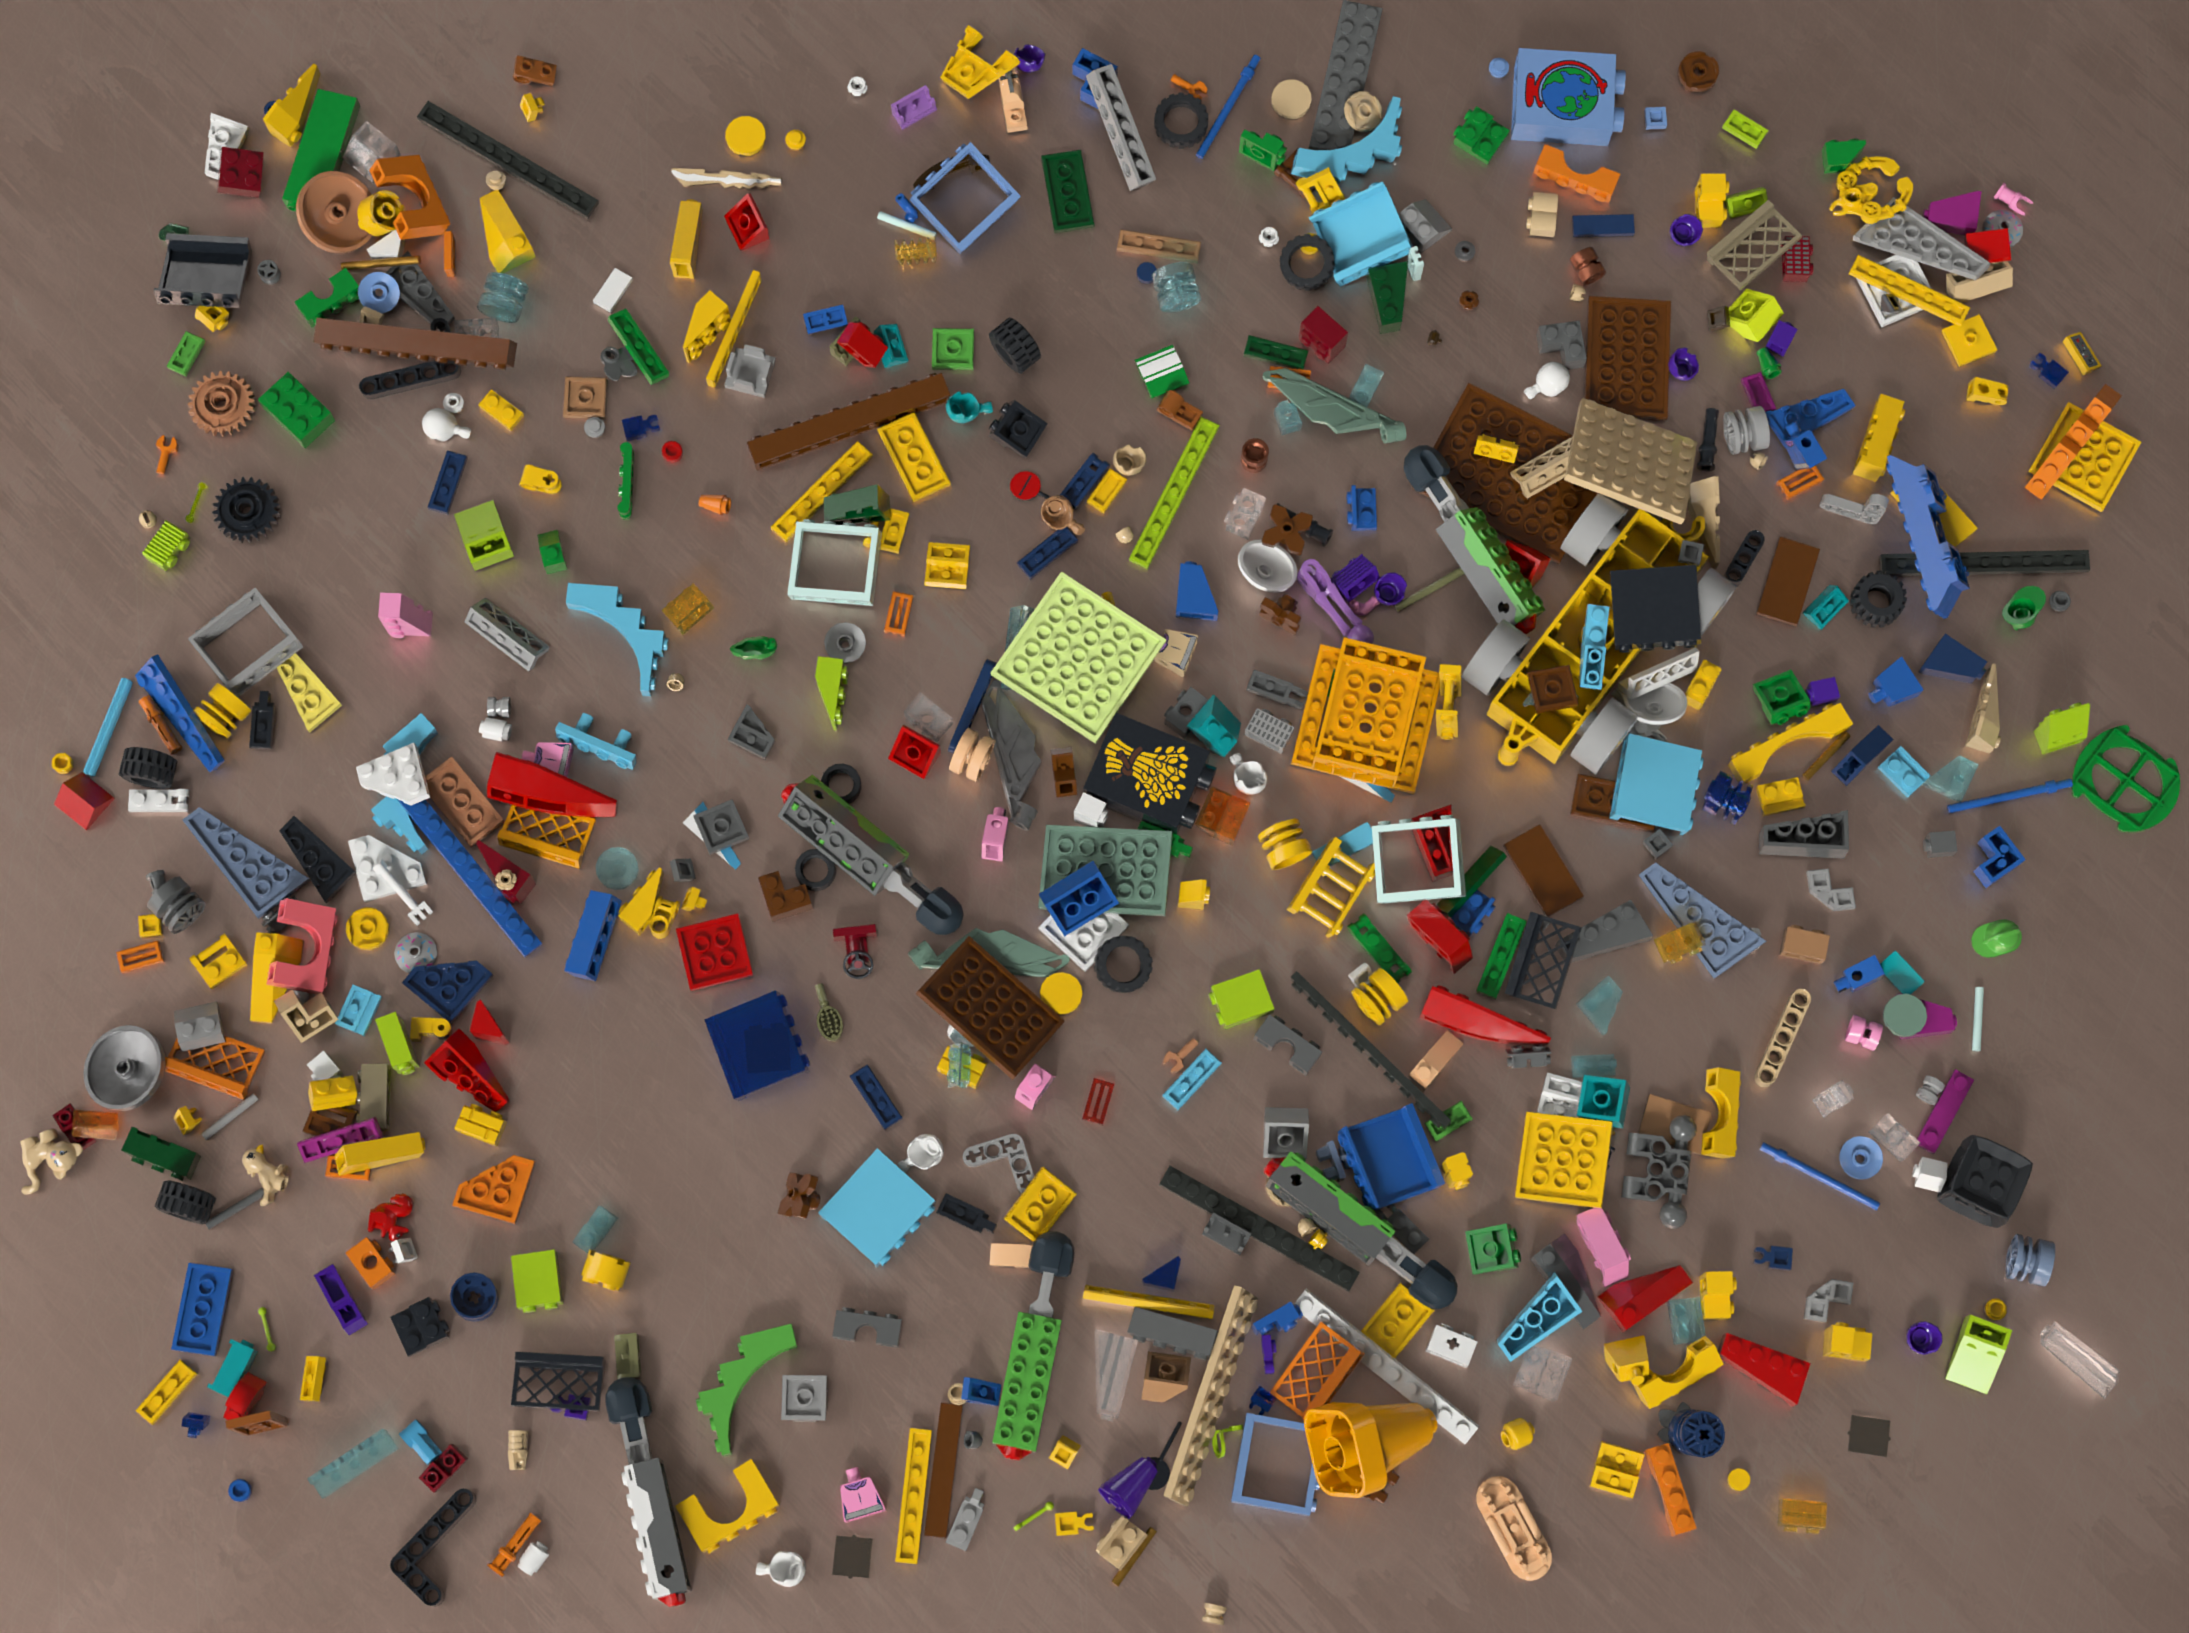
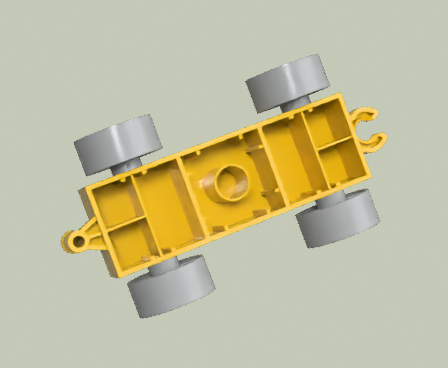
(1640, 545)

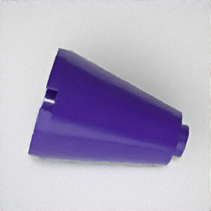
(1129, 1486)

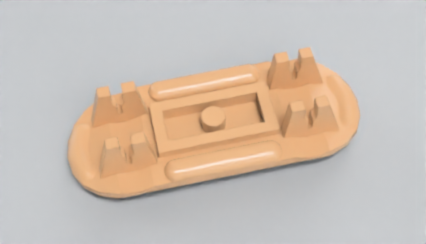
(1514, 1528)

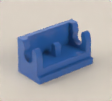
(825, 319)

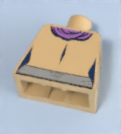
(1177, 651)

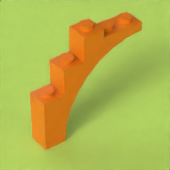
(2073, 441)

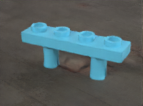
(603, 750)

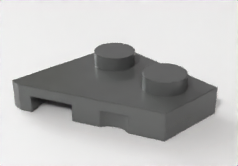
(751, 734)

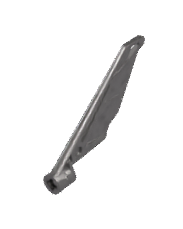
(1013, 753)

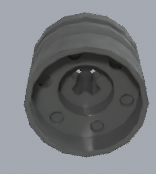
(176, 905)

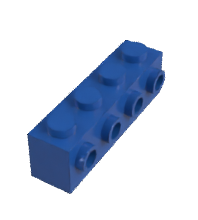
(593, 935)

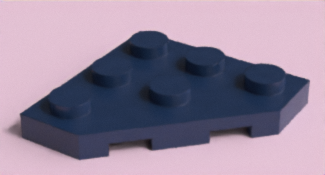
(448, 986)

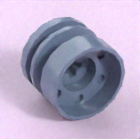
(2025, 1259)

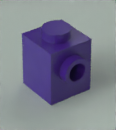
(1781, 337)
(1822, 691)

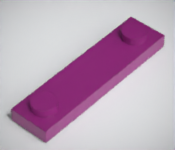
(1944, 1111)
(332, 1141)

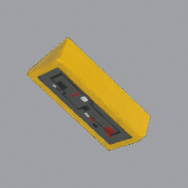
(2081, 353)

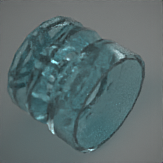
(1176, 287)
(502, 297)

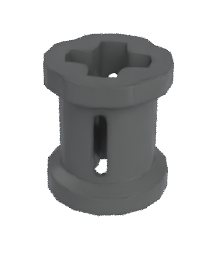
(156, 879)

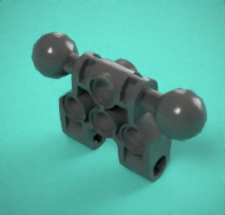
(1682, 1130)

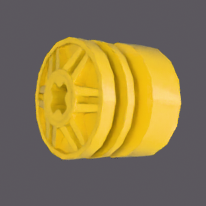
(222, 710)
(1285, 845)
(1376, 999)

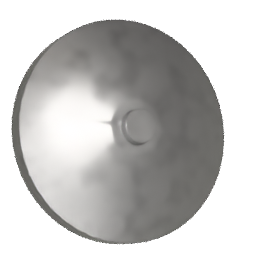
(124, 1068)

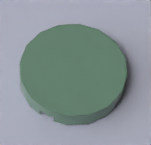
(1904, 1015)

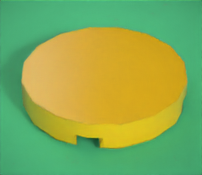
(745, 135)
(367, 928)
(1061, 993)

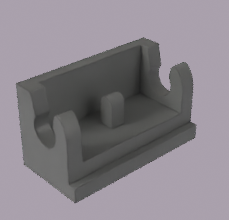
(1226, 1234)

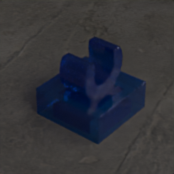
(1263, 1399)
(195, 1423)

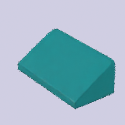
(892, 339)
(1826, 606)
(1901, 974)

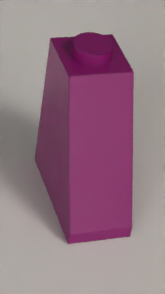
(1955, 214)
(1938, 1021)

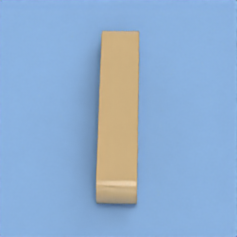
(1777, 1046)

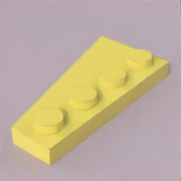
(309, 694)

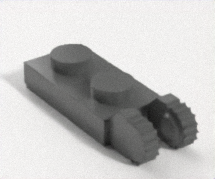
(1275, 689)
(1405, 1229)

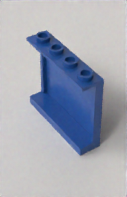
(1391, 1158)

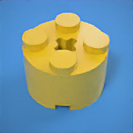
(378, 212)
(605, 1269)

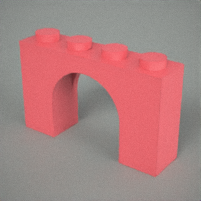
(319, 923)

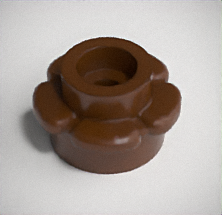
(1469, 305)

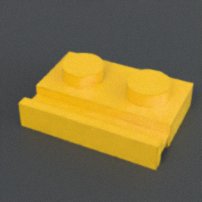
(1780, 796)

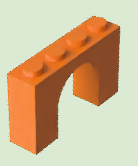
(412, 174)

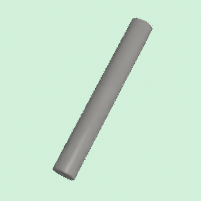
(229, 1116)

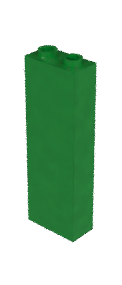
(323, 141)

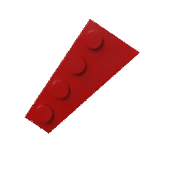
(1770, 1368)

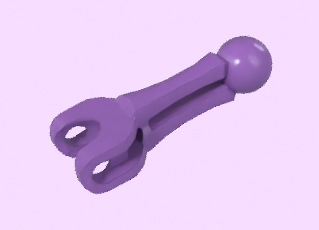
(1319, 586)

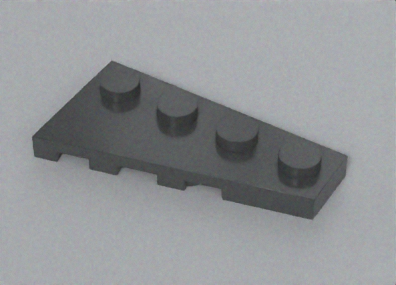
(420, 293)

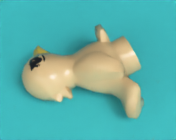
(270, 1176)

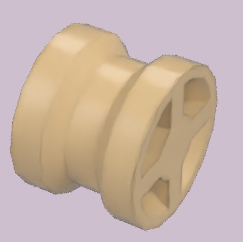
(1214, 1614)

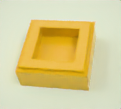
(149, 926)

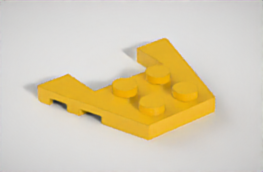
(970, 73)

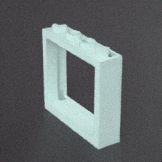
(835, 596)
(1457, 860)

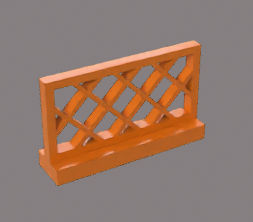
(210, 1078)
(1335, 1380)

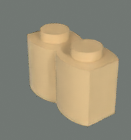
(1543, 214)

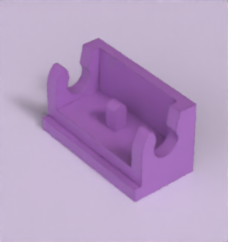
(913, 107)

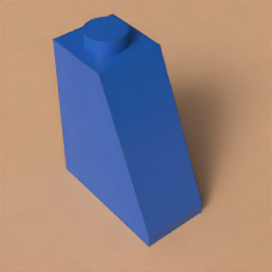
(1194, 594)

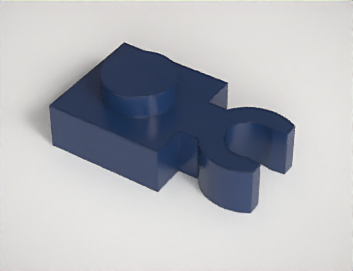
(1778, 1257)

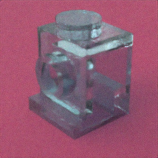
(1287, 424)

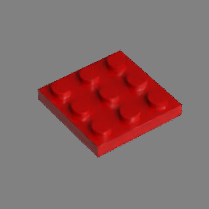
(714, 952)

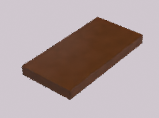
(1788, 581)
(1594, 800)
(1543, 871)

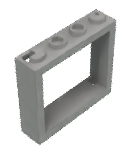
(261, 666)

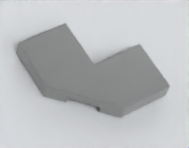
(1835, 899)
(1818, 1302)

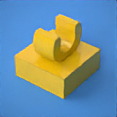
(531, 106)
(692, 900)
(185, 1121)

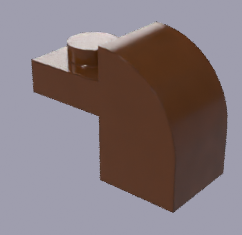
(1063, 772)

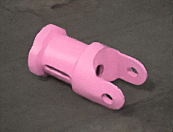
(2011, 198)

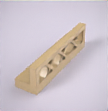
(1543, 475)

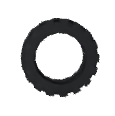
(1181, 140)
(1304, 241)
(1145, 964)

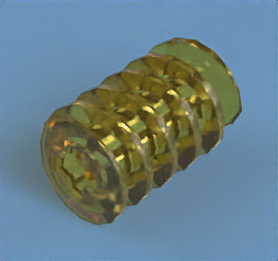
(915, 251)

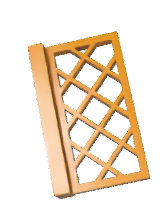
(545, 849)

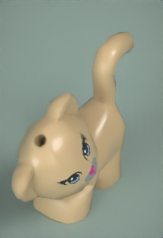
(59, 1156)

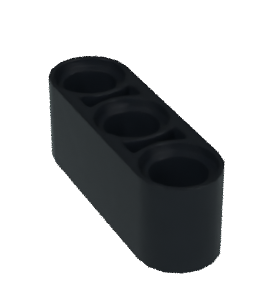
(1750, 552)

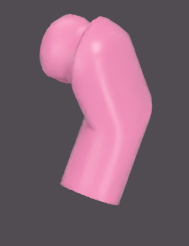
(1363, 608)

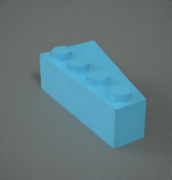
(1539, 1318)

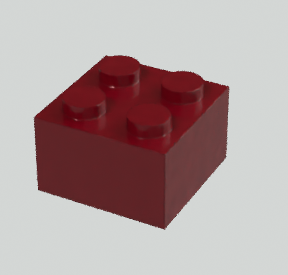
(240, 172)
(1323, 335)

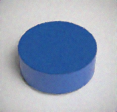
(240, 1490)

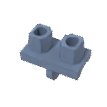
(1330, 1152)

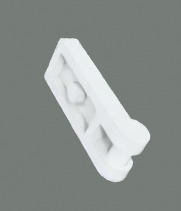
(158, 800)

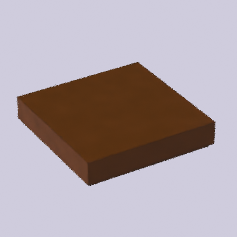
(1552, 689)

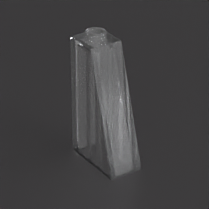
(2080, 1359)
(1113, 1366)

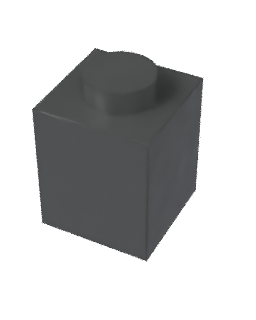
(1940, 844)

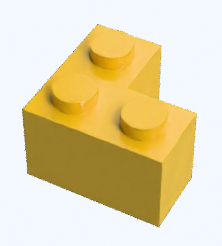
(1709, 199)
(1715, 1294)
(1847, 1342)

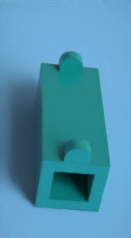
(234, 1367)

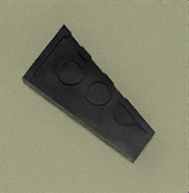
(320, 863)

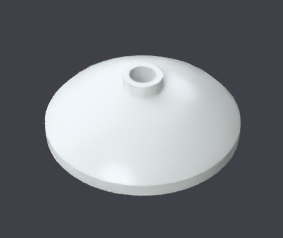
(1267, 567)
(1659, 705)

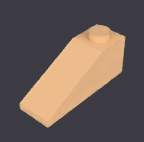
(1435, 1061)

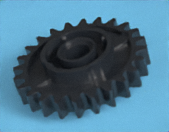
(249, 524)

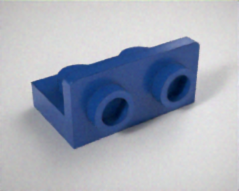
(1363, 509)
(1472, 912)

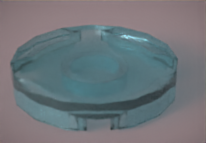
(617, 868)

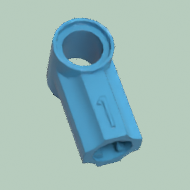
(417, 1438)

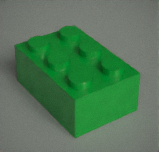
(296, 409)

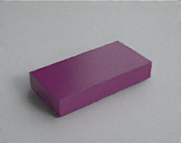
(1758, 391)

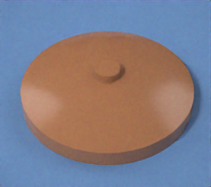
(329, 212)

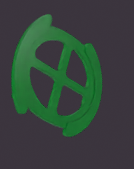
(2093, 755)

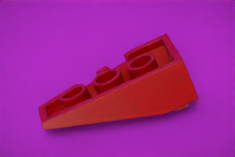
(465, 1066)
(1638, 1297)

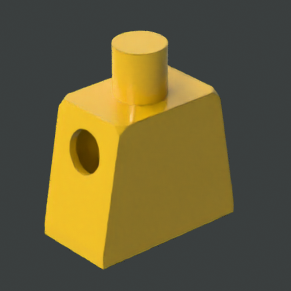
(1628, 1359)

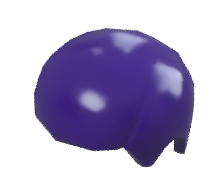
(1030, 58)
(1686, 230)
(1683, 364)
(1390, 589)
(1924, 1337)

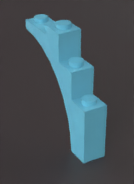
(1358, 157)
(605, 603)
(389, 810)

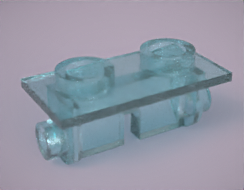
(959, 1055)
(1593, 1065)

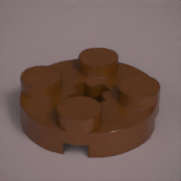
(1692, 81)

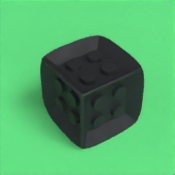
(1985, 1181)

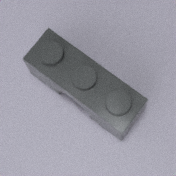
(1275, 1031)
(848, 1323)

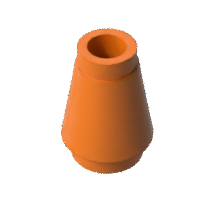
(716, 503)

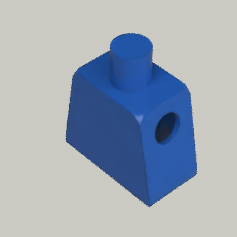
(1895, 684)

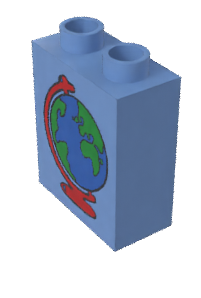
(1566, 97)

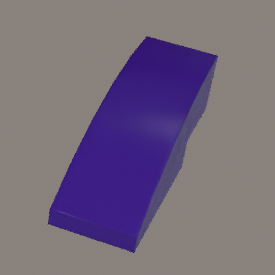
(340, 1299)

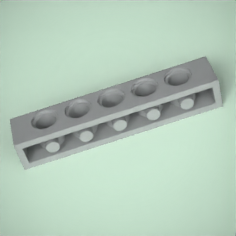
(1120, 127)

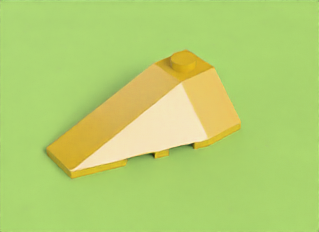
(288, 116)
(505, 238)
(269, 949)

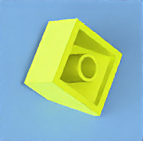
(1754, 314)

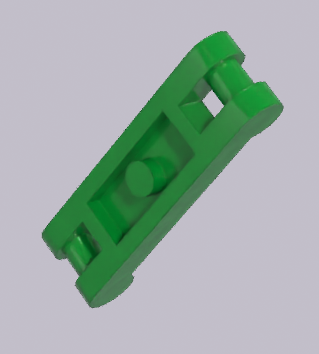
(626, 488)
(1378, 948)

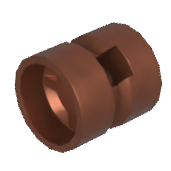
(1586, 263)
(1254, 455)

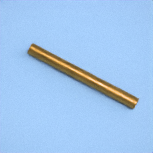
(381, 262)

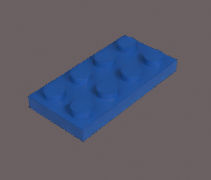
(202, 1309)

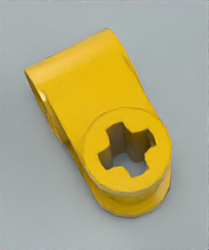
(536, 479)
(664, 912)

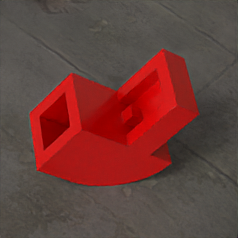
(244, 1396)

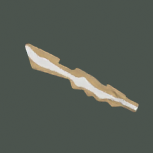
(694, 177)

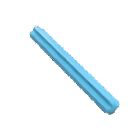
(107, 727)

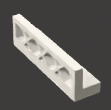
(1660, 674)

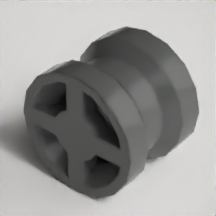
(265, 269)

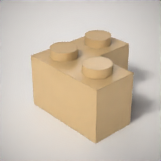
(306, 1018)

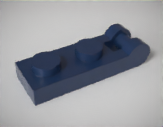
(1084, 480)

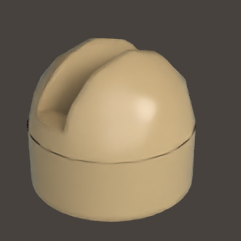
(1576, 292)
(1759, 460)
(152, 517)
(1125, 535)
(671, 682)
(1306, 1227)

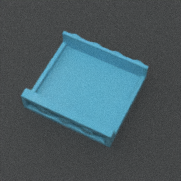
(1362, 232)
(1656, 783)
(878, 1208)

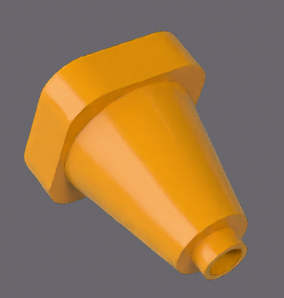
(1360, 1444)

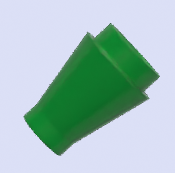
(1769, 365)

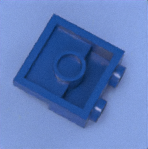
(1283, 1318)

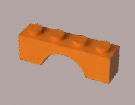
(1598, 184)
(1673, 1495)

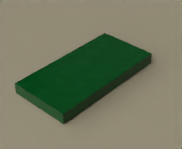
(1067, 191)

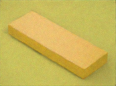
(166, 1392)

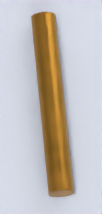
(1826, 755)
(1119, 1577)

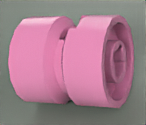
(1856, 1031)

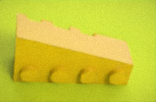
(1879, 438)

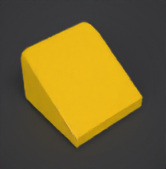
(1065, 1451)

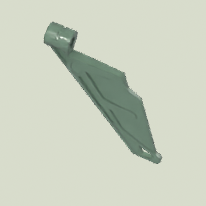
(1333, 409)
(1011, 951)

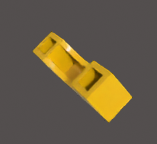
(1724, 1088)
(1699, 1361)

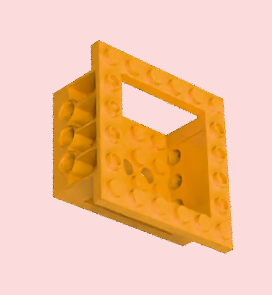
(1342, 745)

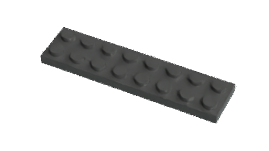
(1345, 74)

